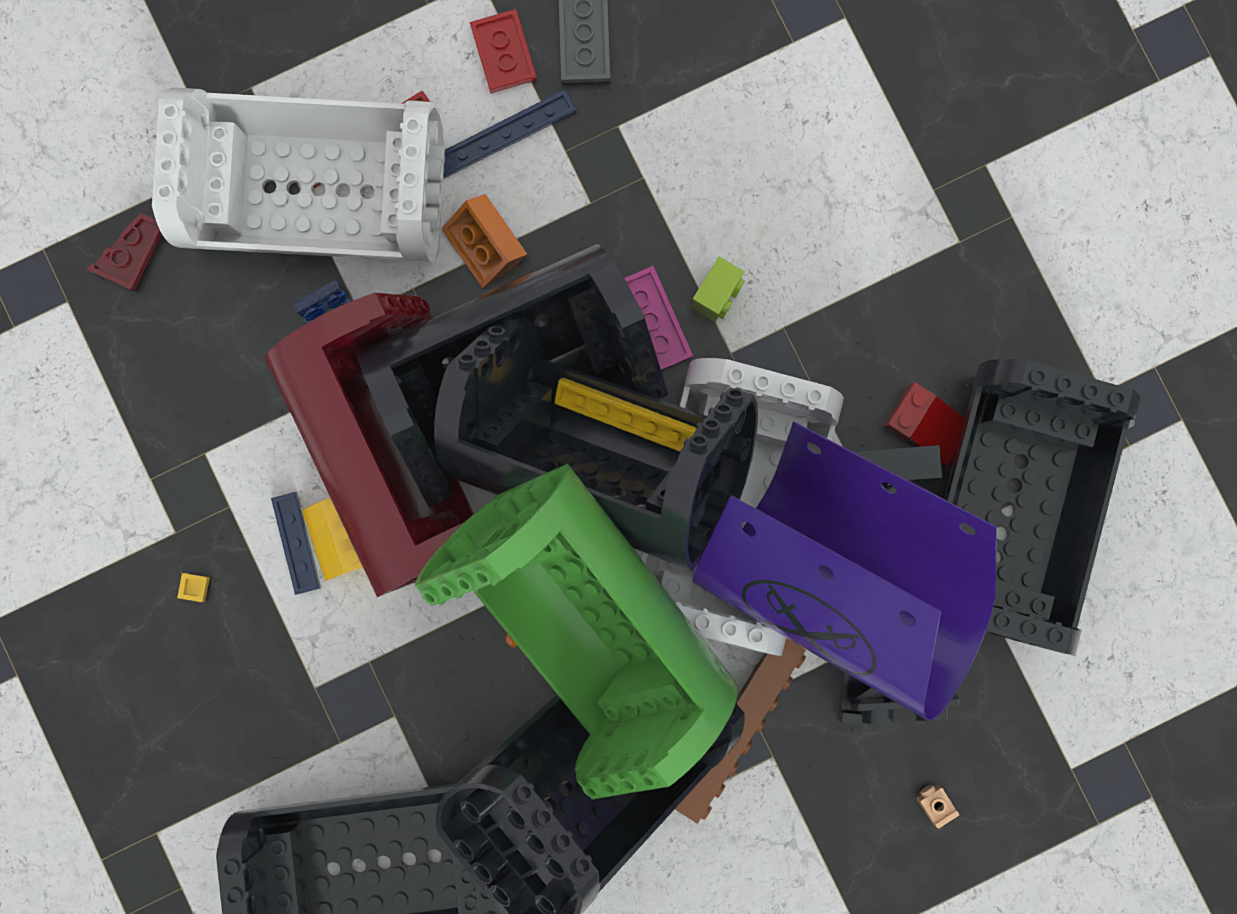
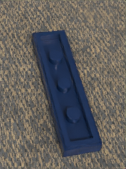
(295, 543)

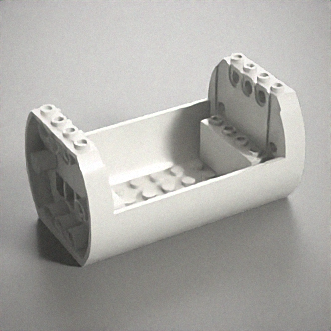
(226, 147)
(779, 403)

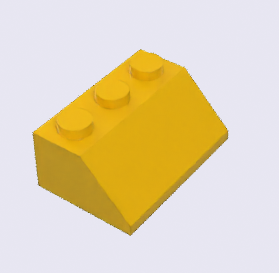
(330, 540)

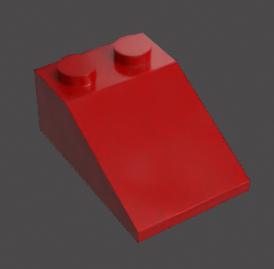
(926, 421)

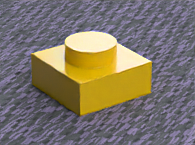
(193, 587)

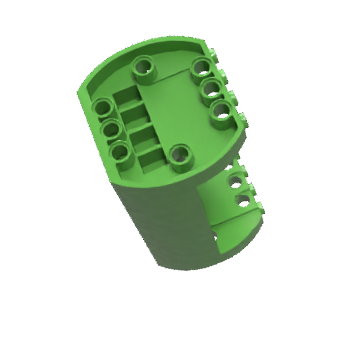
(592, 628)

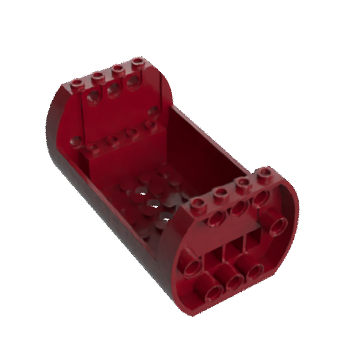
(351, 444)

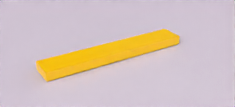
(623, 414)

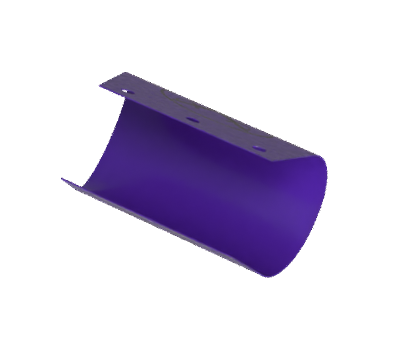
(859, 571)

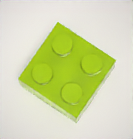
(716, 290)

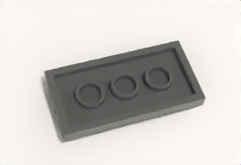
(584, 41)

